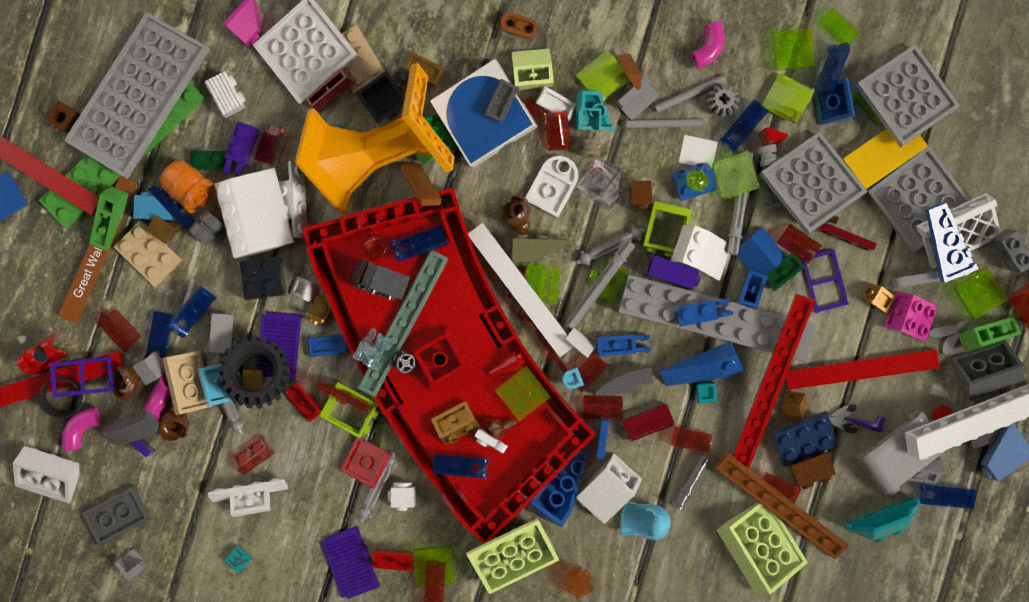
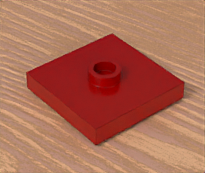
(365, 462)

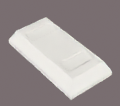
(555, 102)

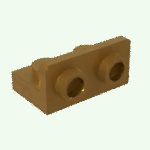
(455, 423)

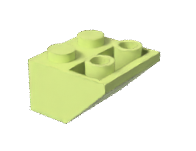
(532, 69)

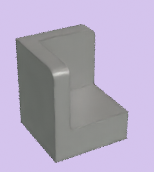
(150, 368)
(131, 564)

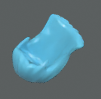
(645, 521)

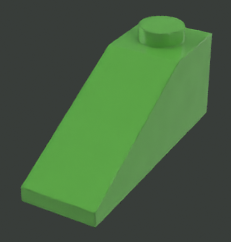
(107, 217)
(989, 334)

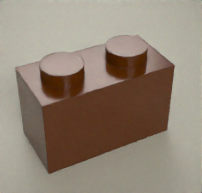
(640, 195)
(812, 470)

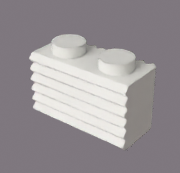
(225, 94)

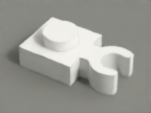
(487, 439)

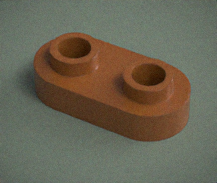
(520, 23)

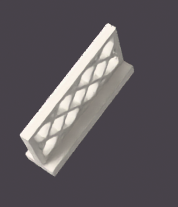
(970, 210)

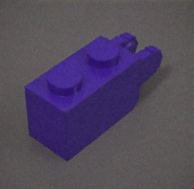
(241, 147)

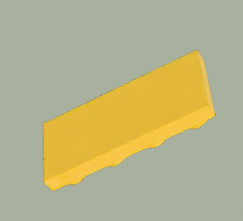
(881, 156)

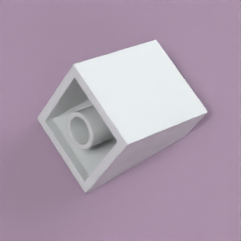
(609, 489)

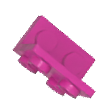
(911, 315)

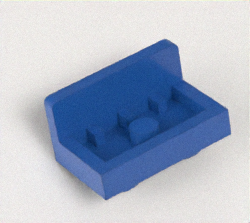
(685, 192)

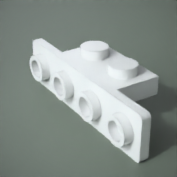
(295, 199)
(249, 498)

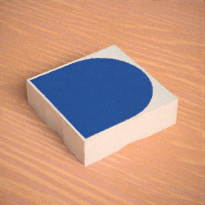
(464, 109)

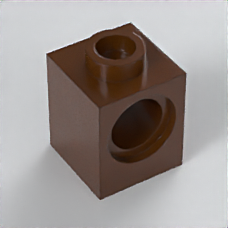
(70, 117)

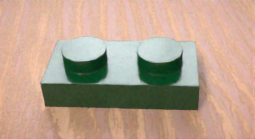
(208, 160)
(784, 271)

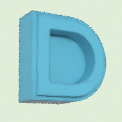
(571, 379)

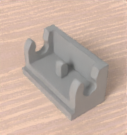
(220, 332)

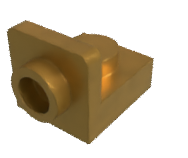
(878, 297)
(319, 311)

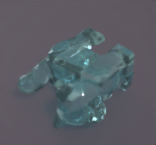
(369, 352)

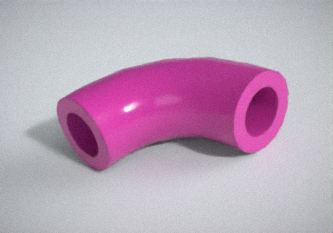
(712, 47)
(158, 398)
(76, 426)

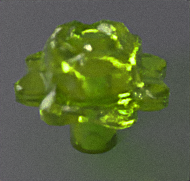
(697, 180)

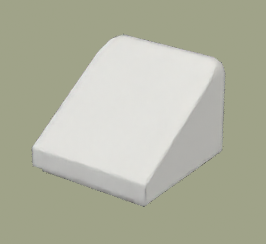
(304, 289)

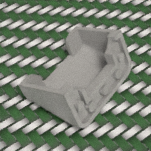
(889, 460)

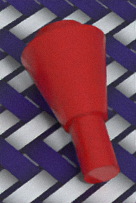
(512, 362)

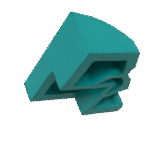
(591, 112)

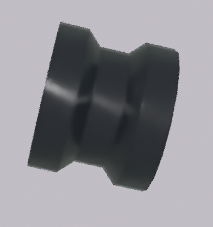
(406, 364)

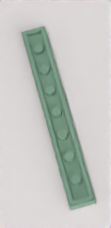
(405, 320)

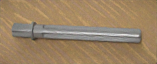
(737, 222)
(601, 282)

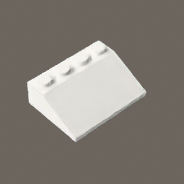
(254, 213)

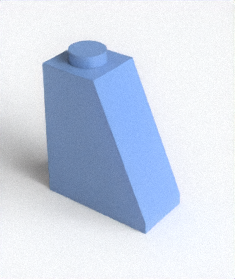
(1005, 453)

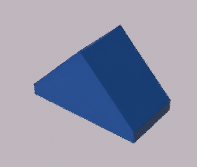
(752, 290)

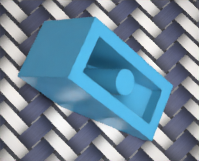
(147, 207)

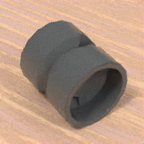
(206, 227)

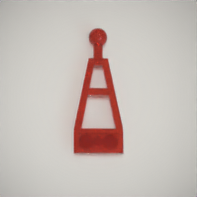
(588, 370)

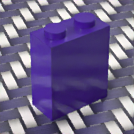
(673, 273)

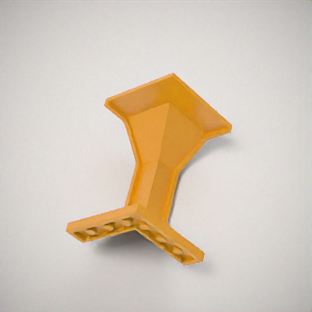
(343, 158)

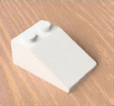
(701, 251)

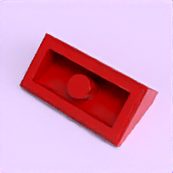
(771, 136)

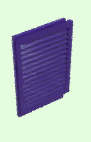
(284, 331)
(350, 563)

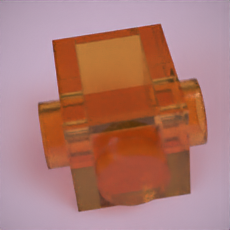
(578, 582)

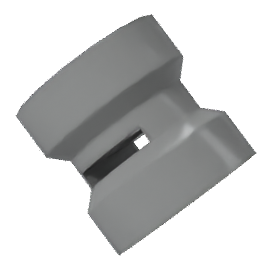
(767, 155)

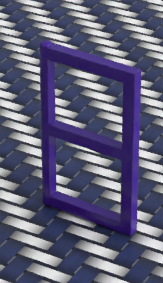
(838, 277)
(82, 380)

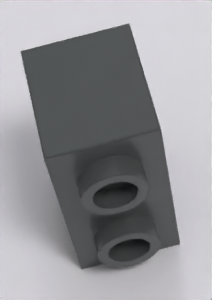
(1012, 250)

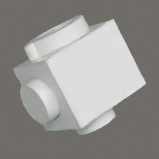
(402, 495)

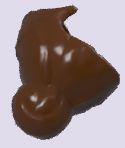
(517, 214)
(125, 382)
(169, 430)

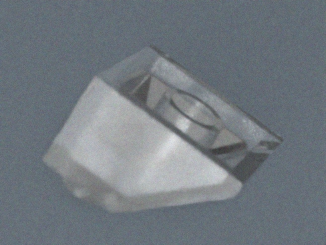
(602, 183)

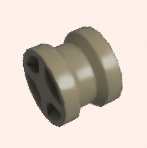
(590, 148)

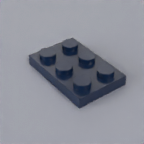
(804, 438)

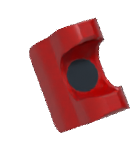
(39, 356)

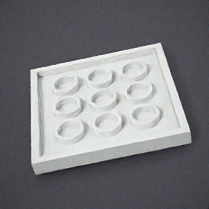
(305, 49)

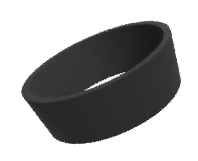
(49, 409)

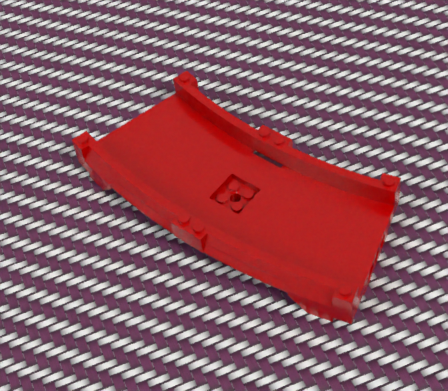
(451, 327)

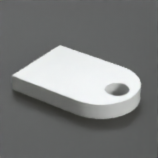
(552, 186)

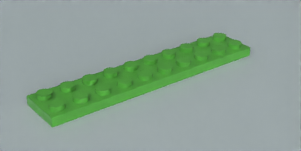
(98, 177)

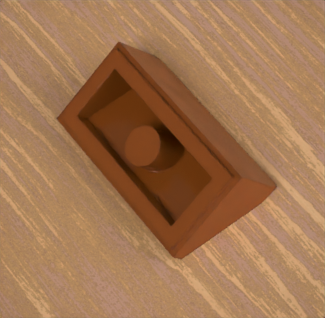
(630, 69)

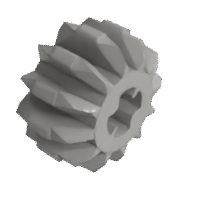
(718, 105)

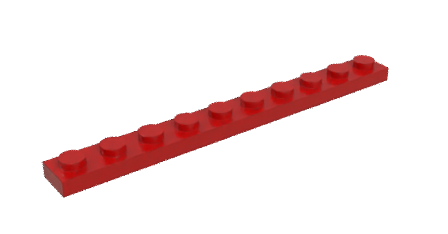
(773, 379)

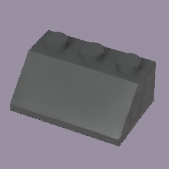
(988, 369)

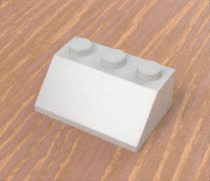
(45, 474)

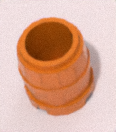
(186, 185)

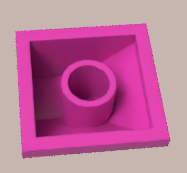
(246, 22)

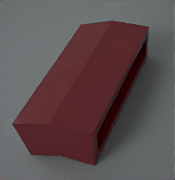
(331, 90)
(648, 422)

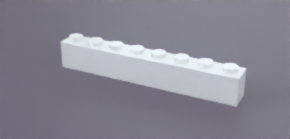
(968, 424)

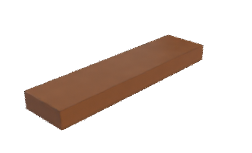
(420, 184)

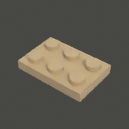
(365, 65)
(148, 254)
(185, 382)

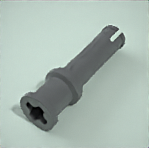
(685, 491)

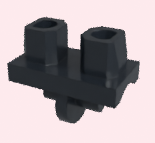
(401, 77)

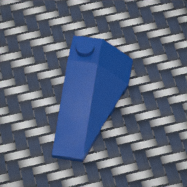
(708, 366)
(557, 498)

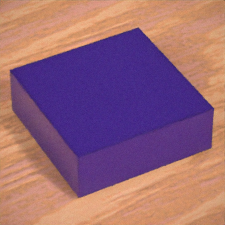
(144, 447)

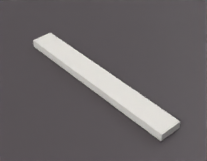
(520, 289)

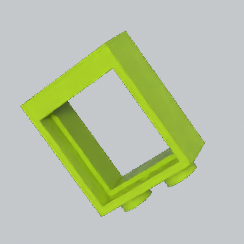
(667, 209)
(331, 403)

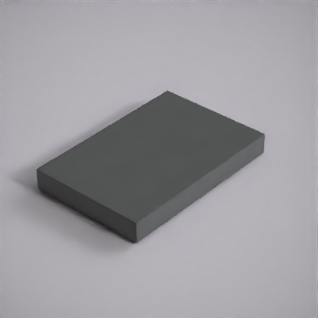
(116, 515)

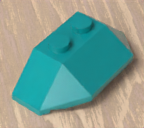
(884, 521)

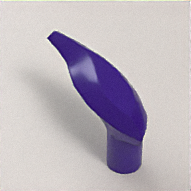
(868, 424)

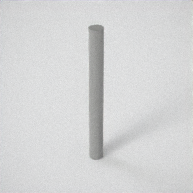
(690, 93)
(664, 123)

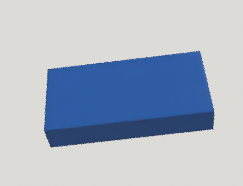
(327, 345)
(602, 438)

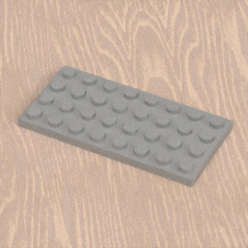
(137, 95)

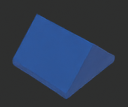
(835, 105)
(760, 252)

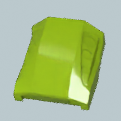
(603, 75)
(787, 98)

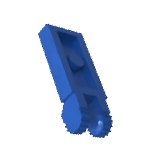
(701, 312)
(620, 345)

